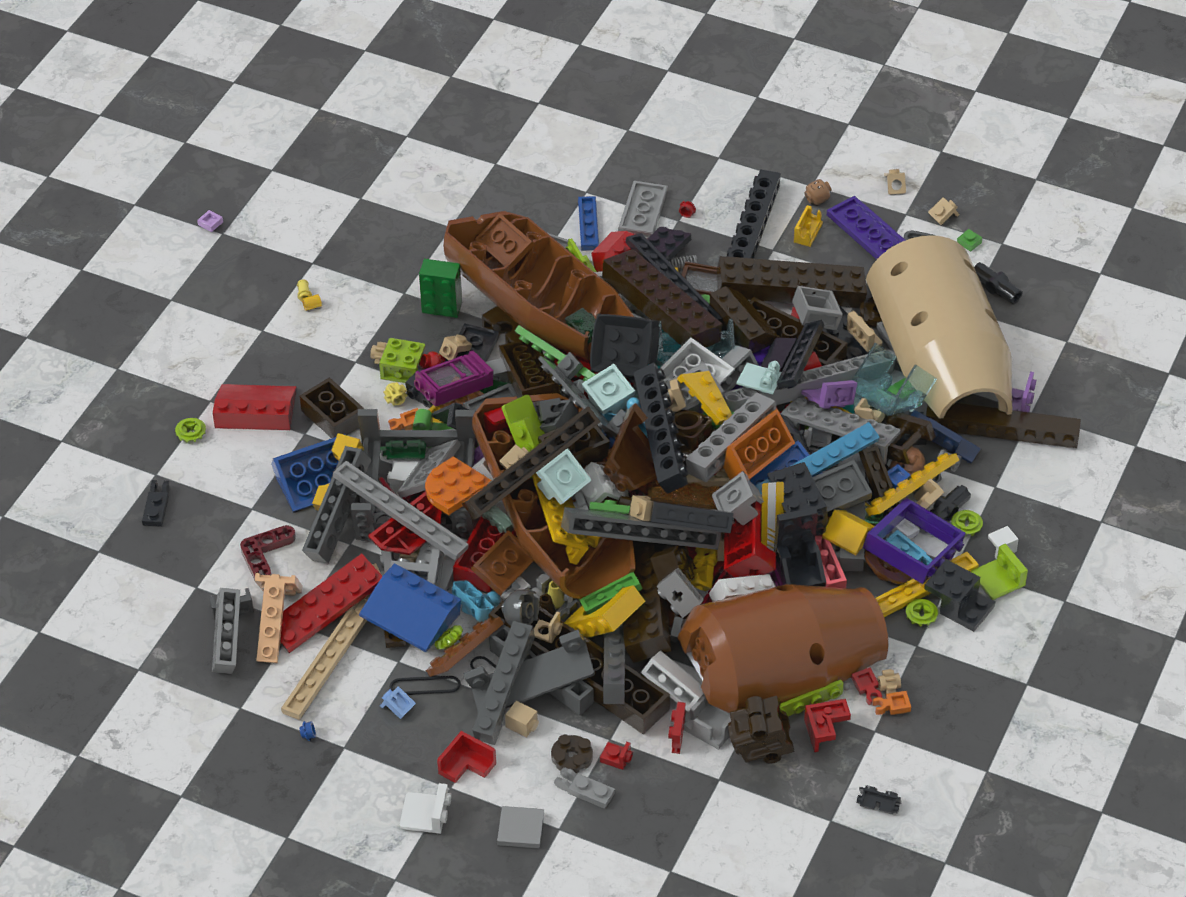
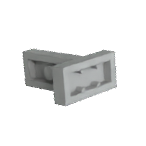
(423, 568)

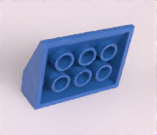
(303, 471)
(411, 608)

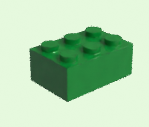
(440, 288)

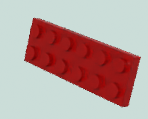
(328, 601)

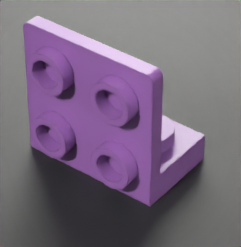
(833, 394)
(1022, 398)

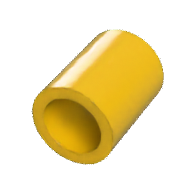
(311, 302)

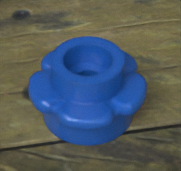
(307, 730)

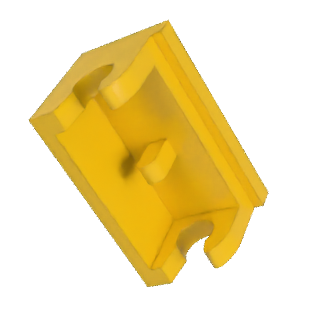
(807, 227)

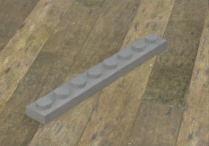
(400, 510)

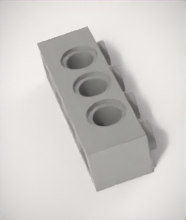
(226, 630)

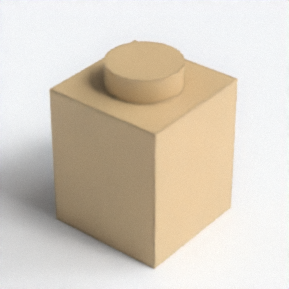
(521, 719)

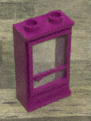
(454, 379)

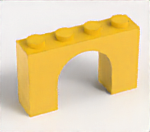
(609, 616)

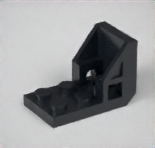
(796, 549)

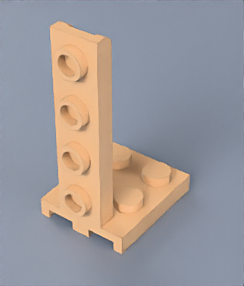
(275, 589)

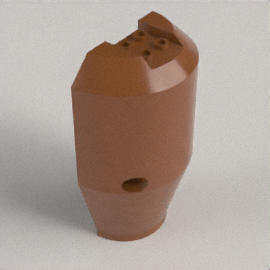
(783, 641)

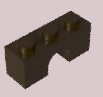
(499, 321)

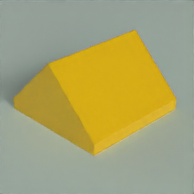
(847, 531)

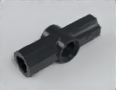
(998, 283)
(947, 506)

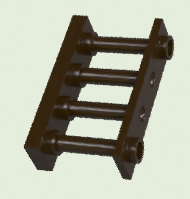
(908, 425)

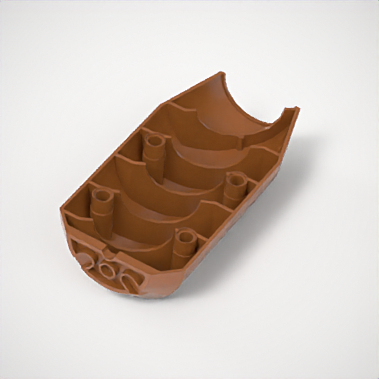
(539, 288)
(597, 567)

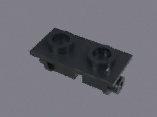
(871, 796)

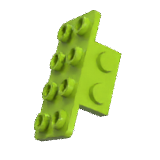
(523, 422)

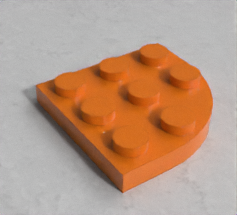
(453, 484)

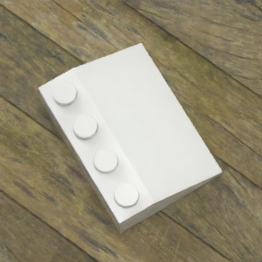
(691, 356)

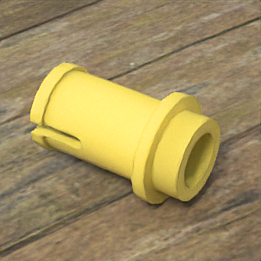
(303, 289)

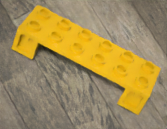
(553, 513)

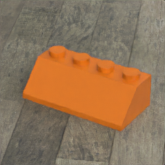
(758, 446)

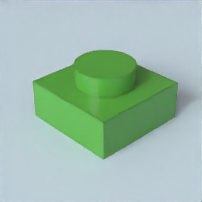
(969, 240)

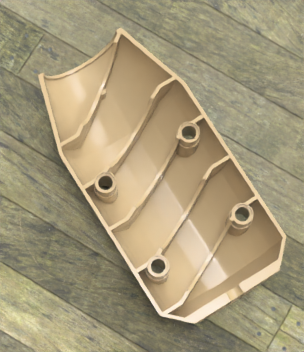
(941, 320)

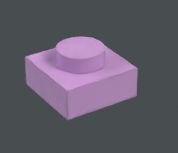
(210, 221)

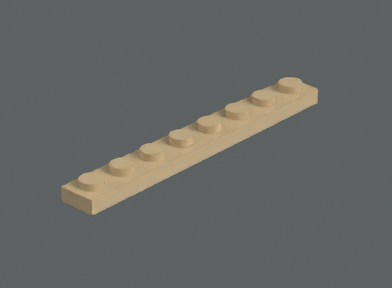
(325, 662)

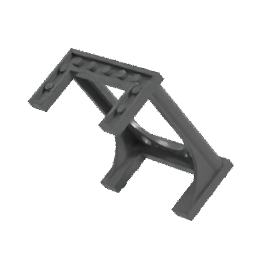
(373, 438)

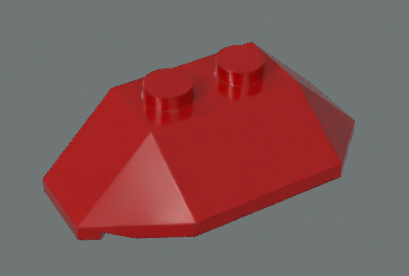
(610, 246)
(399, 539)

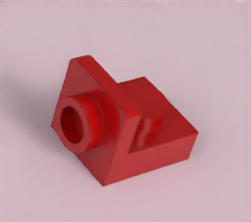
(616, 755)

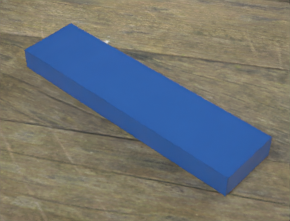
(588, 223)

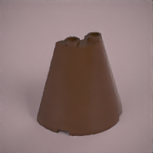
(630, 458)

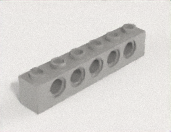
(711, 453)

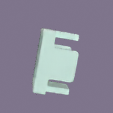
(609, 390)
(562, 477)

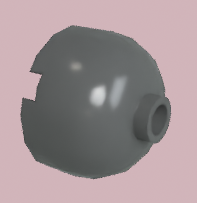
(521, 607)

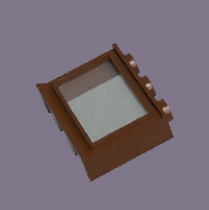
(701, 277)

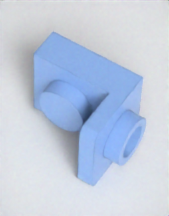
(397, 702)

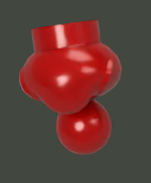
(431, 359)

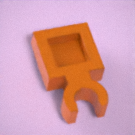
(406, 421)
(894, 702)

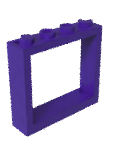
(925, 520)

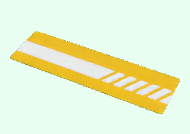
(771, 507)

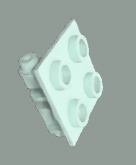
(760, 378)

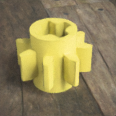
(395, 393)

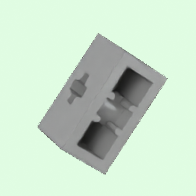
(675, 583)

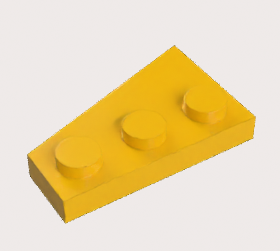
(706, 391)

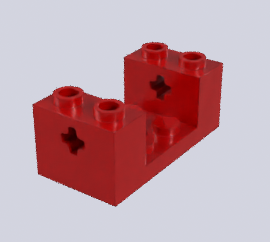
(743, 550)

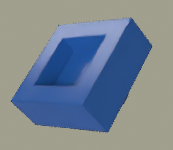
(897, 475)

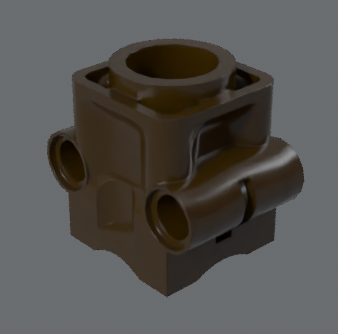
(692, 429)
(760, 730)

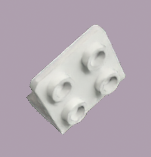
(600, 485)
(426, 811)

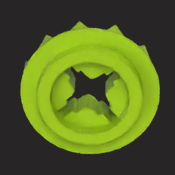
(190, 424)
(974, 519)
(929, 609)
(449, 637)

